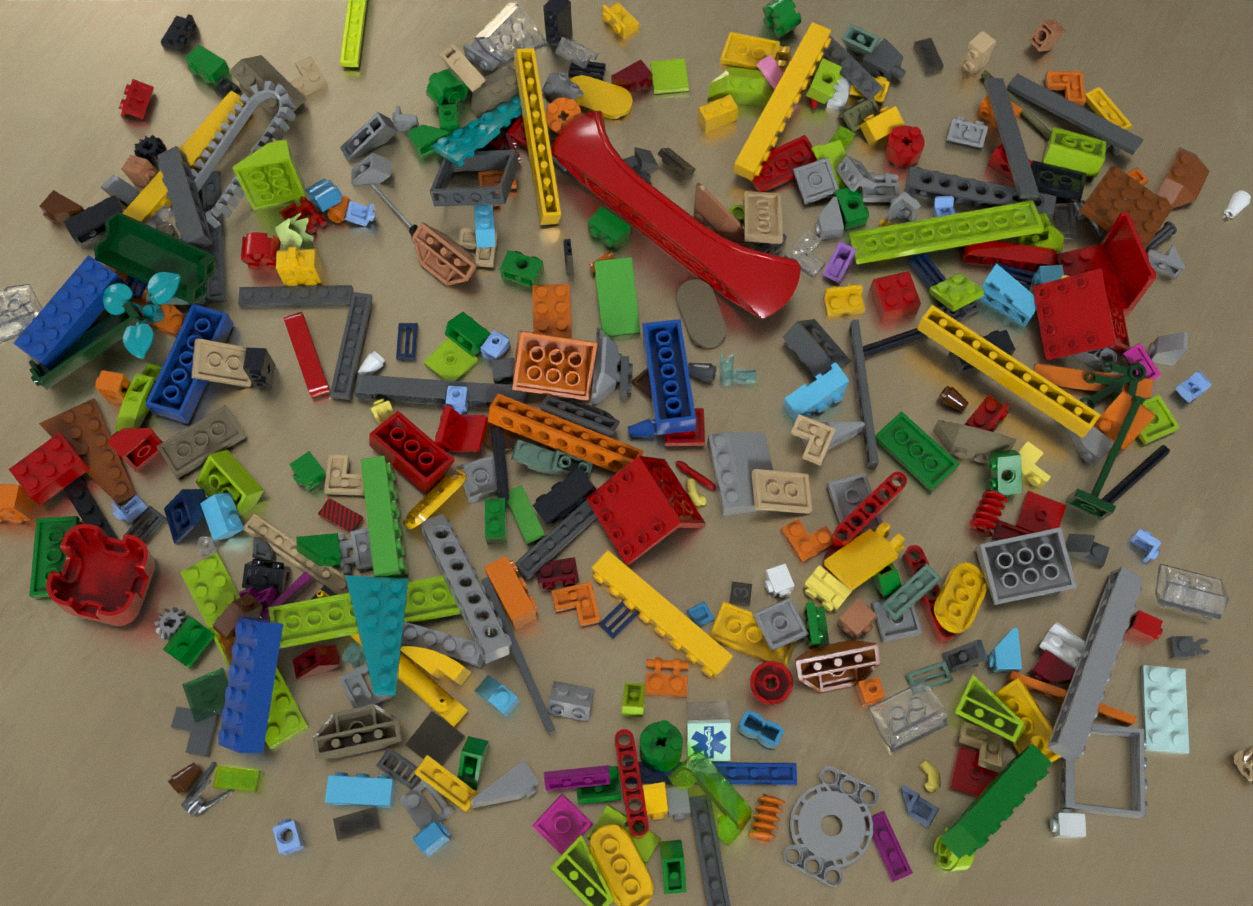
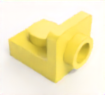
(382, 411)

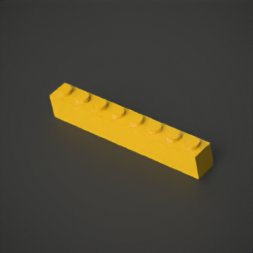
(661, 614)

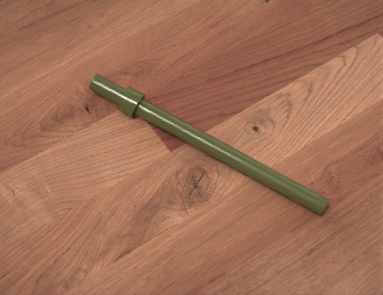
(1025, 112)

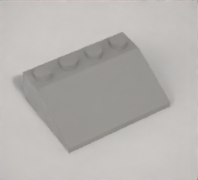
(732, 461)
(1026, 566)

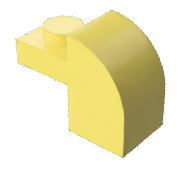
(1029, 457)

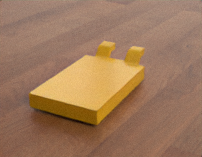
(747, 51)
(864, 556)

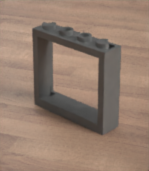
(476, 195)

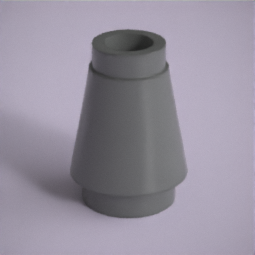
(703, 371)

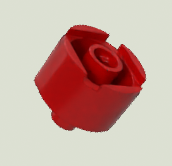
(904, 146)
(259, 250)
(759, 682)

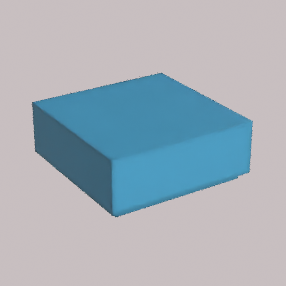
(700, 614)

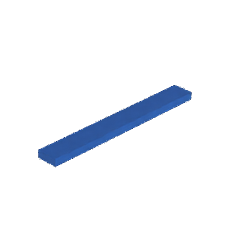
(735, 772)

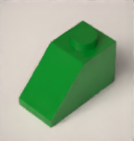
(424, 137)
(320, 549)
(887, 580)
(472, 761)
(673, 866)

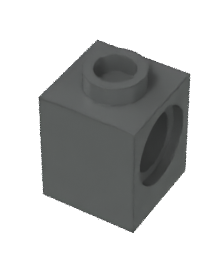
(503, 371)

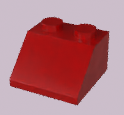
(135, 445)

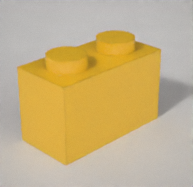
(717, 113)
(881, 125)

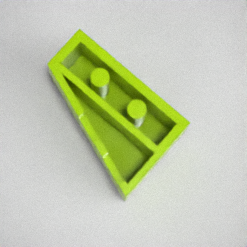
(988, 711)
(582, 875)

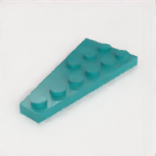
(477, 132)
(380, 616)

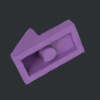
(840, 261)

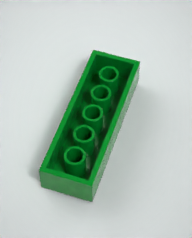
(996, 802)

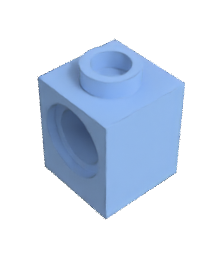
(292, 845)

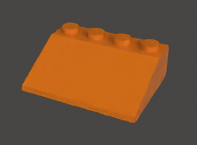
(554, 365)

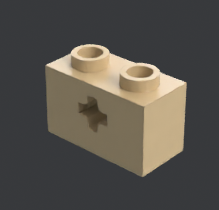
(978, 52)

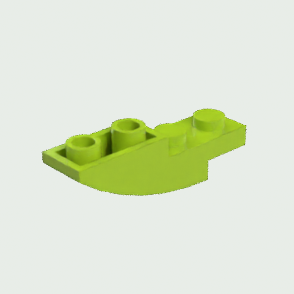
(133, 406)

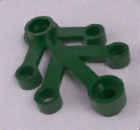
(1114, 385)

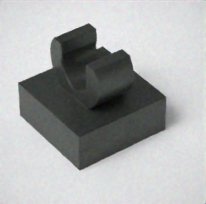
(225, 86)

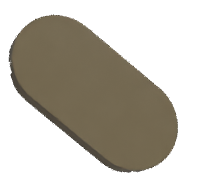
(701, 313)

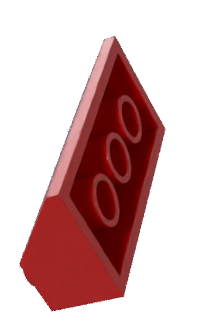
(411, 452)

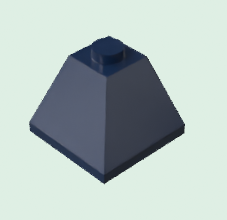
(184, 512)

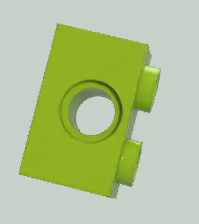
(827, 72)

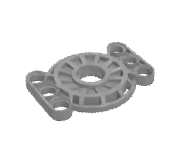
(815, 842)

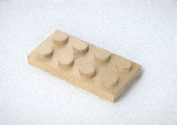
(763, 217)

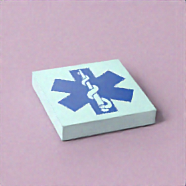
(709, 738)

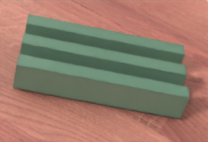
(909, 676)

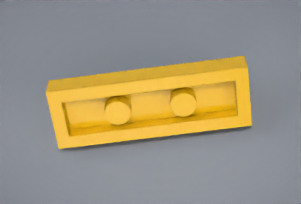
(1105, 108)
(445, 783)

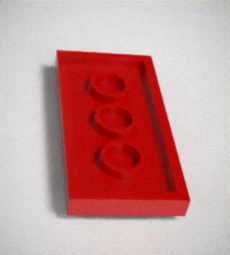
(782, 161)

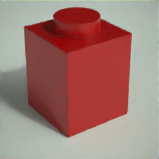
(1145, 627)

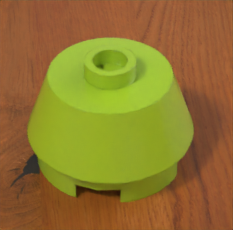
(948, 860)

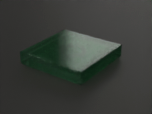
(206, 694)

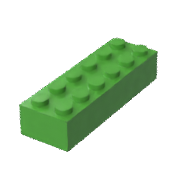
(383, 518)

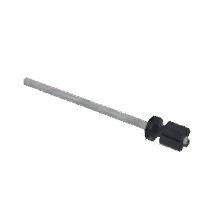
(412, 228)

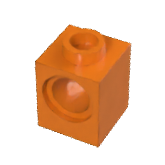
(870, 691)

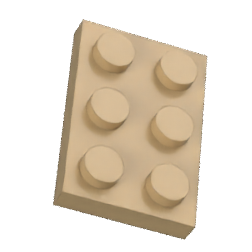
(219, 363)
(781, 491)

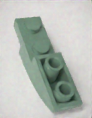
(548, 462)

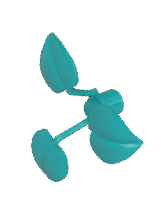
(140, 337)

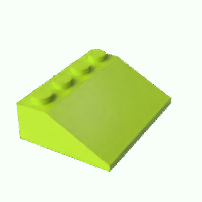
(270, 176)

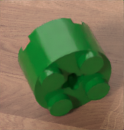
(781, 16)
(446, 88)
(661, 746)

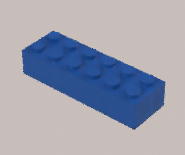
(67, 314)
(669, 377)
(175, 391)
(250, 685)

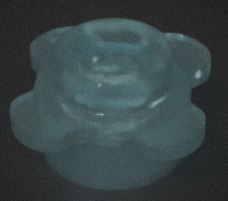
(348, 655)

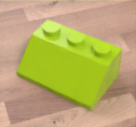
(1075, 151)
(225, 474)

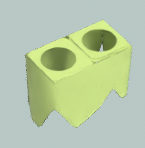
(293, 234)

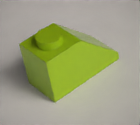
(1048, 238)

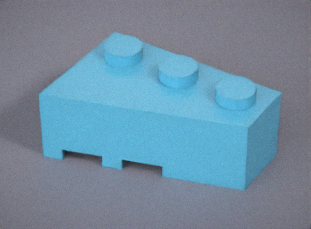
(1008, 296)
(817, 394)

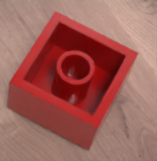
(895, 296)

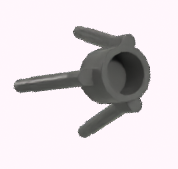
(1076, 207)
(194, 800)

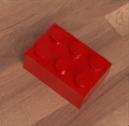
(49, 469)

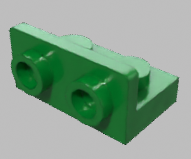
(816, 625)
(189, 642)

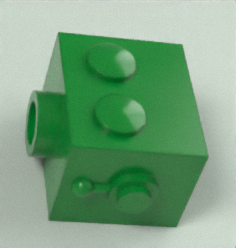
(449, 117)
(307, 471)

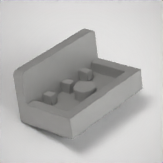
(561, 87)
(903, 208)
(570, 701)

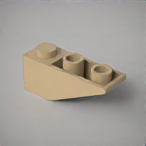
(462, 67)

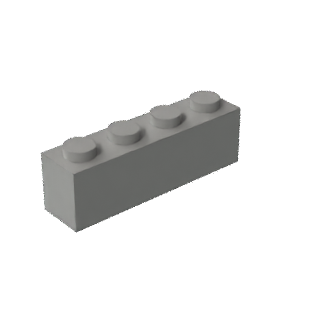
(449, 645)

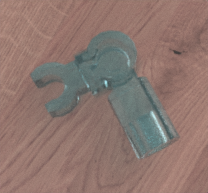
(728, 375)

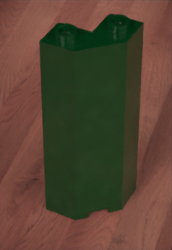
(147, 251)
(87, 347)

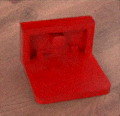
(460, 432)

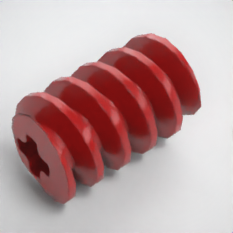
(987, 513)

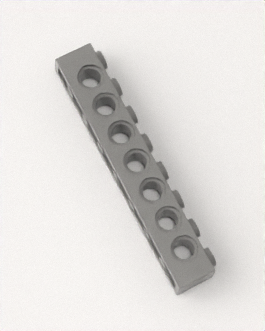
(490, 648)

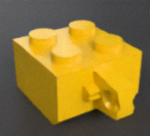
(299, 267)

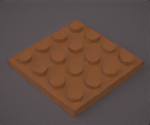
(1122, 193)

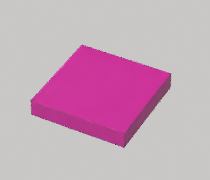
(562, 824)

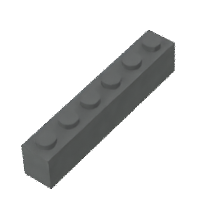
(184, 198)

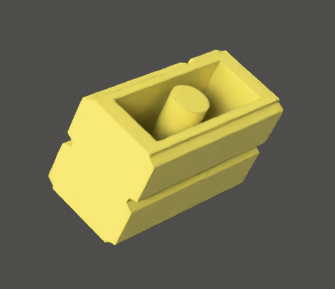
(826, 589)

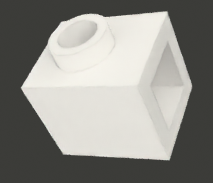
(779, 581)
(1068, 824)

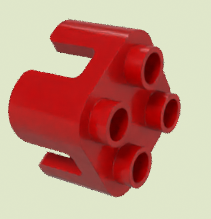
(102, 576)

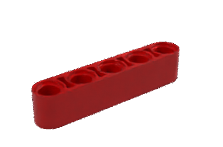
(1010, 254)
(306, 354)
(875, 503)
(926, 602)
(636, 793)

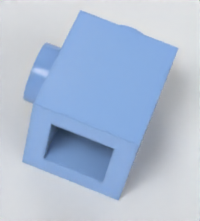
(495, 346)

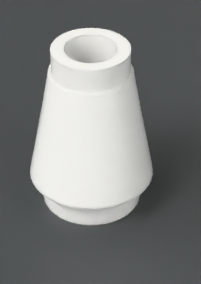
(1237, 203)
(371, 364)

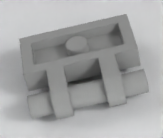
(882, 191)
(362, 551)

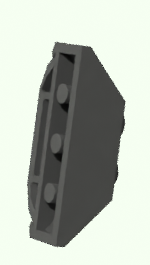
(580, 414)

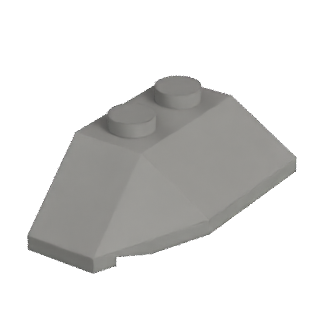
(605, 367)

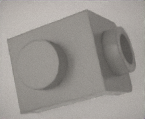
(404, 122)

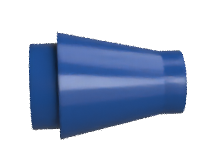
(643, 429)

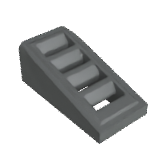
(389, 752)

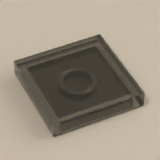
(435, 739)

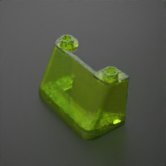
(735, 809)

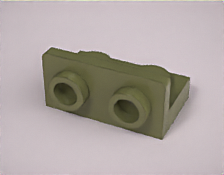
(855, 115)

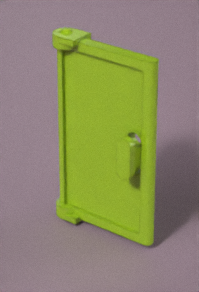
(835, 154)
(644, 845)

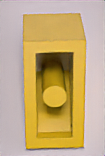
(655, 800)

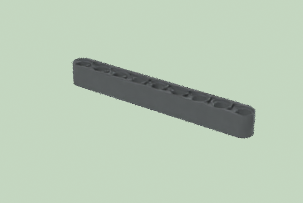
(430, 391)

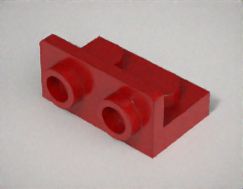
(137, 99)
(988, 414)

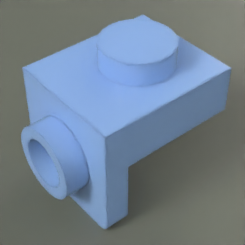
(943, 206)
(359, 213)
(1193, 386)
(456, 399)
(131, 510)
(1146, 542)

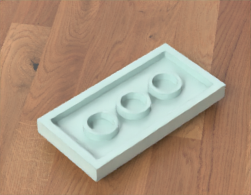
(1164, 709)

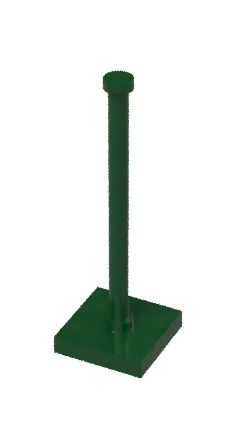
(1090, 502)

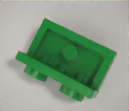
(602, 792)

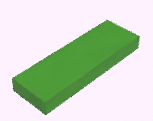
(525, 515)

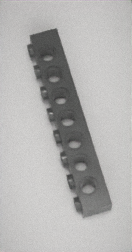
(971, 187)

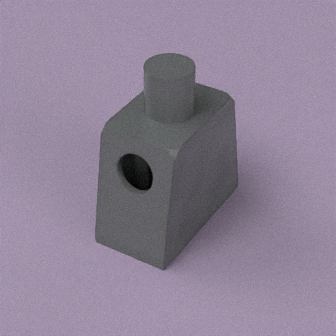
(884, 61)

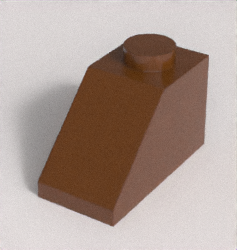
(59, 208)
(243, 607)

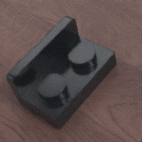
(179, 33)
(265, 575)

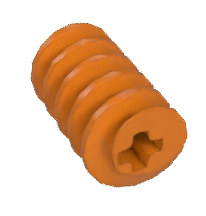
(765, 818)

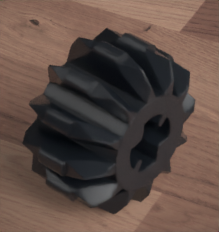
(150, 148)

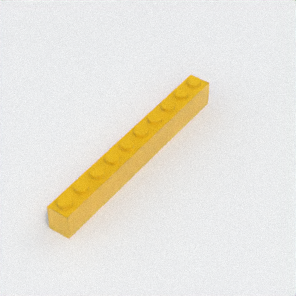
(781, 102)
(537, 137)
(154, 195)
(1008, 371)

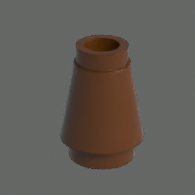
(953, 398)
(184, 778)

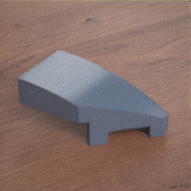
(919, 808)

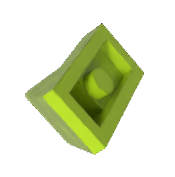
(633, 699)

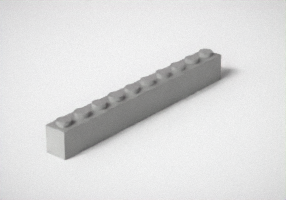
(1095, 665)

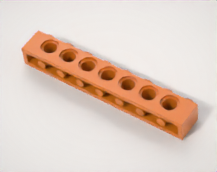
(561, 434)

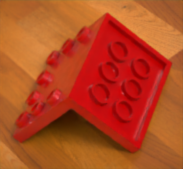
(1120, 255)
(1081, 314)
(643, 506)

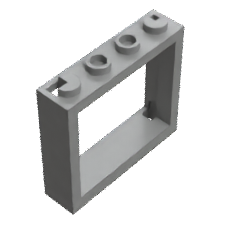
(1138, 781)

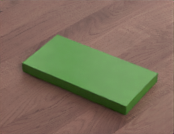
(617, 296)

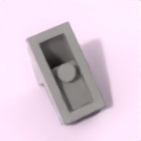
(1167, 263)

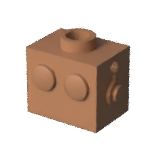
(1047, 35)
(139, 170)
(857, 620)

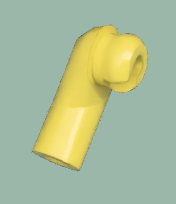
(693, 493)
(933, 776)

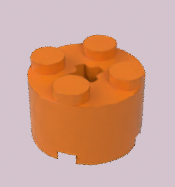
(557, 109)

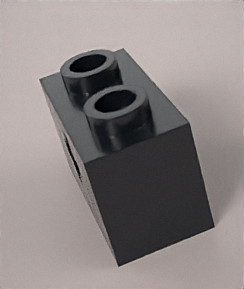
(259, 366)

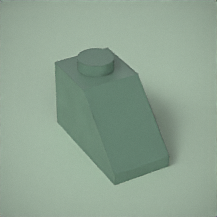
(860, 40)

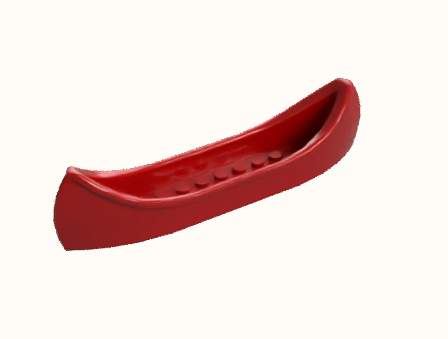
(742, 275)

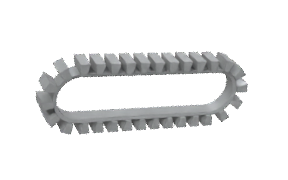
(284, 112)

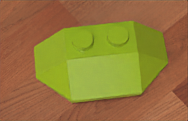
(744, 86)

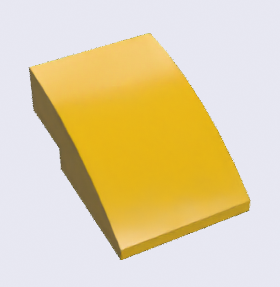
(437, 663)

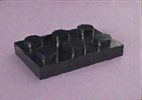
(1058, 180)

